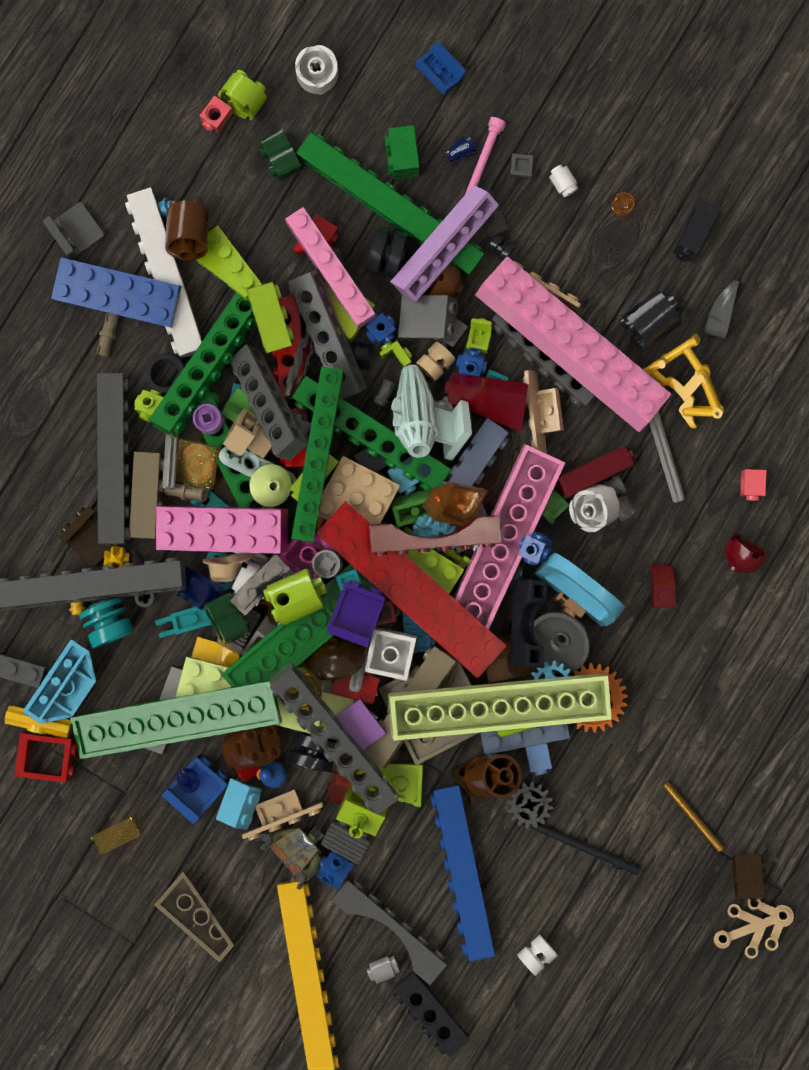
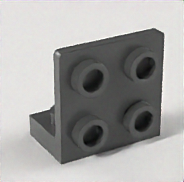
(74, 230)

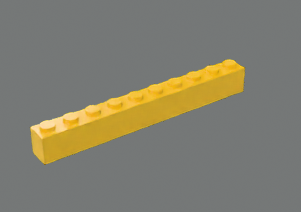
(307, 976)

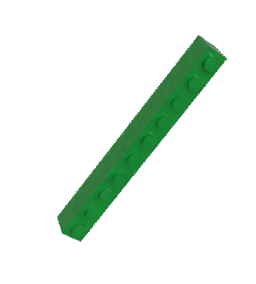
(379, 197)

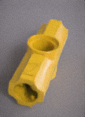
(16, 717)

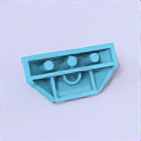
(63, 686)

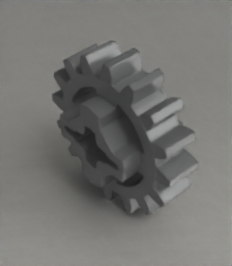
(532, 815)

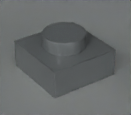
(521, 165)

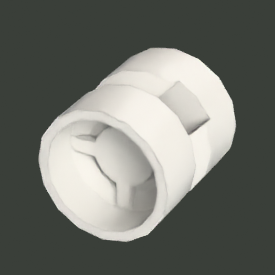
(530, 958)

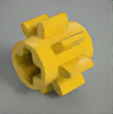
(116, 557)

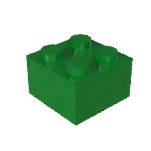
(403, 150)

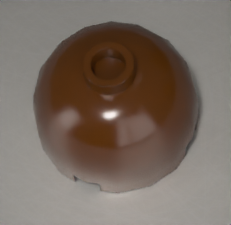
(447, 282)

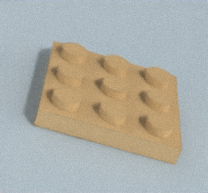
(359, 487)

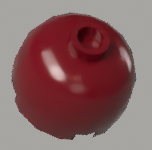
(743, 555)

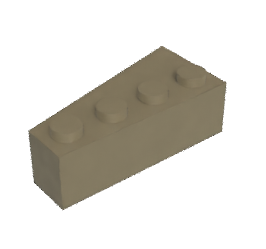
(191, 913)

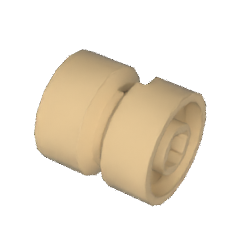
(435, 361)

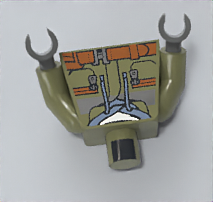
(296, 851)

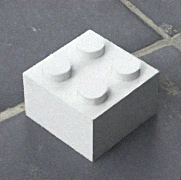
(390, 653)

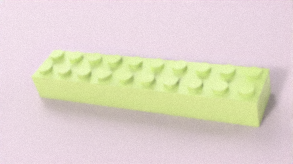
(499, 706)

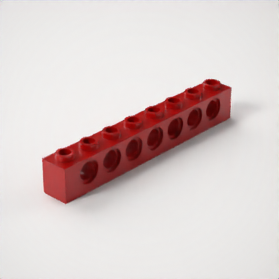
(281, 372)

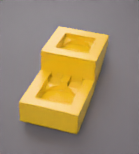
(213, 653)

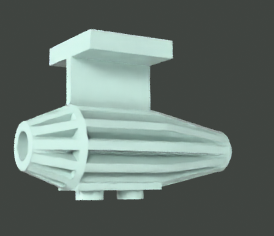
(421, 423)

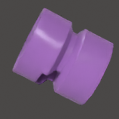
(208, 419)

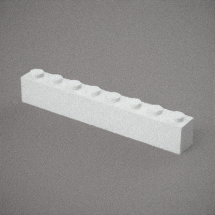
(163, 268)

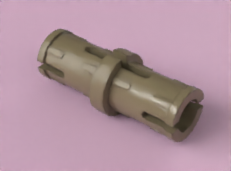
(107, 335)
(186, 492)

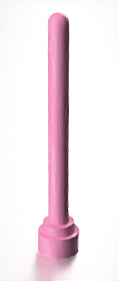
(496, 126)

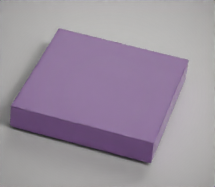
(360, 724)

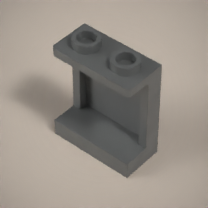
(428, 318)

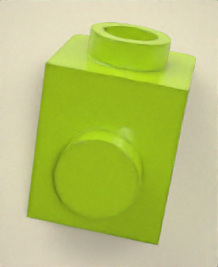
(480, 334)
(402, 355)

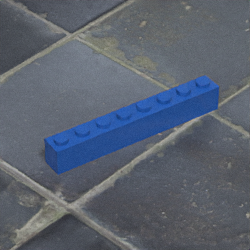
(463, 871)

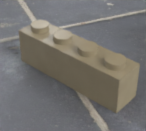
(145, 494)

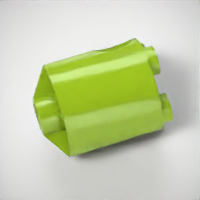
(303, 595)

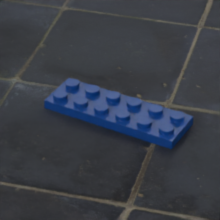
(116, 292)

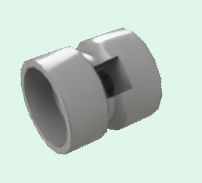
(327, 563)

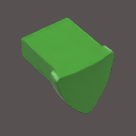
(554, 507)

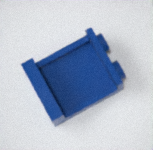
(196, 803)

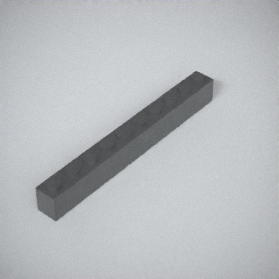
(92, 584)

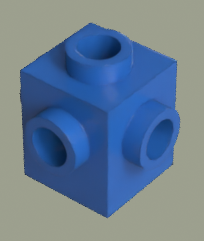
(381, 336)
(471, 362)
(541, 545)
(334, 870)

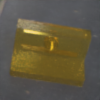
(116, 835)

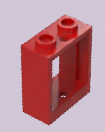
(23, 754)

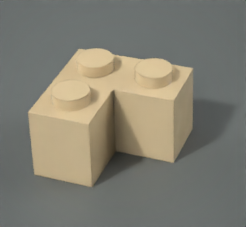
(247, 433)

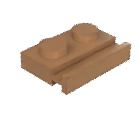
(569, 606)

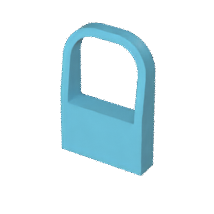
(582, 589)

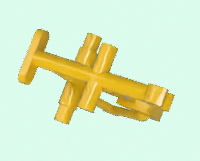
(701, 376)

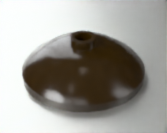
(337, 659)

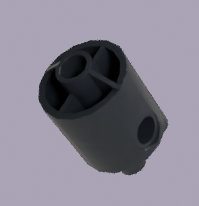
(652, 319)

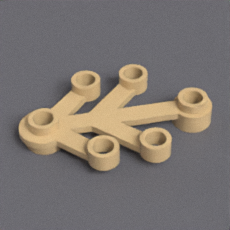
(757, 926)

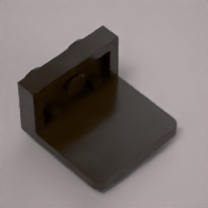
(83, 536)

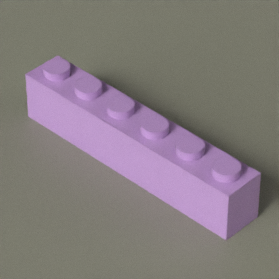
(444, 243)

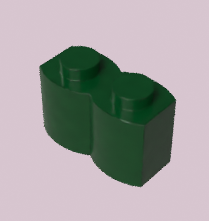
(280, 155)
(226, 619)

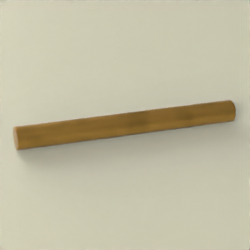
(693, 816)

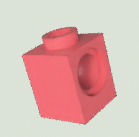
(219, 106)
(753, 484)

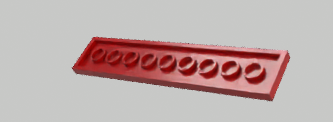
(413, 592)

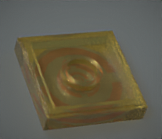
(196, 463)

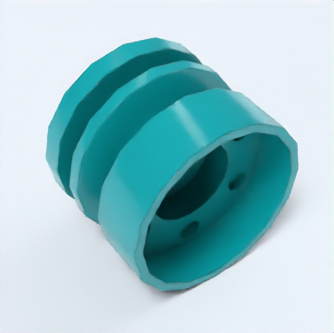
(106, 622)

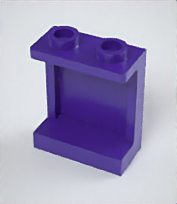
(356, 613)

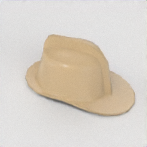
(226, 567)

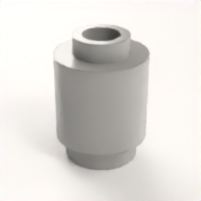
(383, 969)

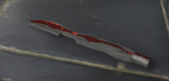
(300, 364)

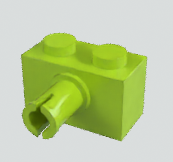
(358, 816)

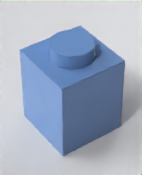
(538, 758)

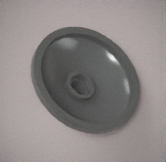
(570, 652)

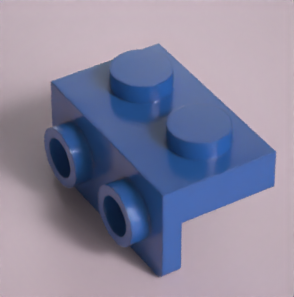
(440, 68)

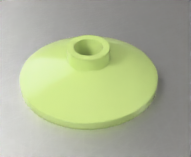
(261, 482)

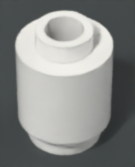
(563, 180)

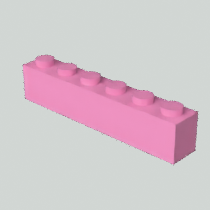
(330, 268)

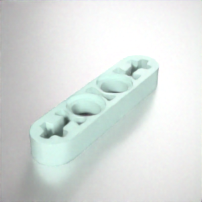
(238, 464)

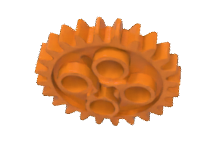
(616, 697)

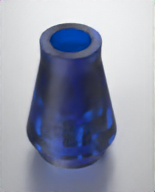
(461, 149)

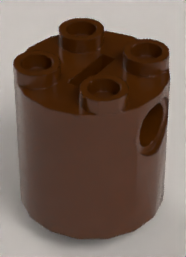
(187, 230)
(251, 747)
(493, 776)

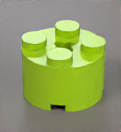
(243, 95)

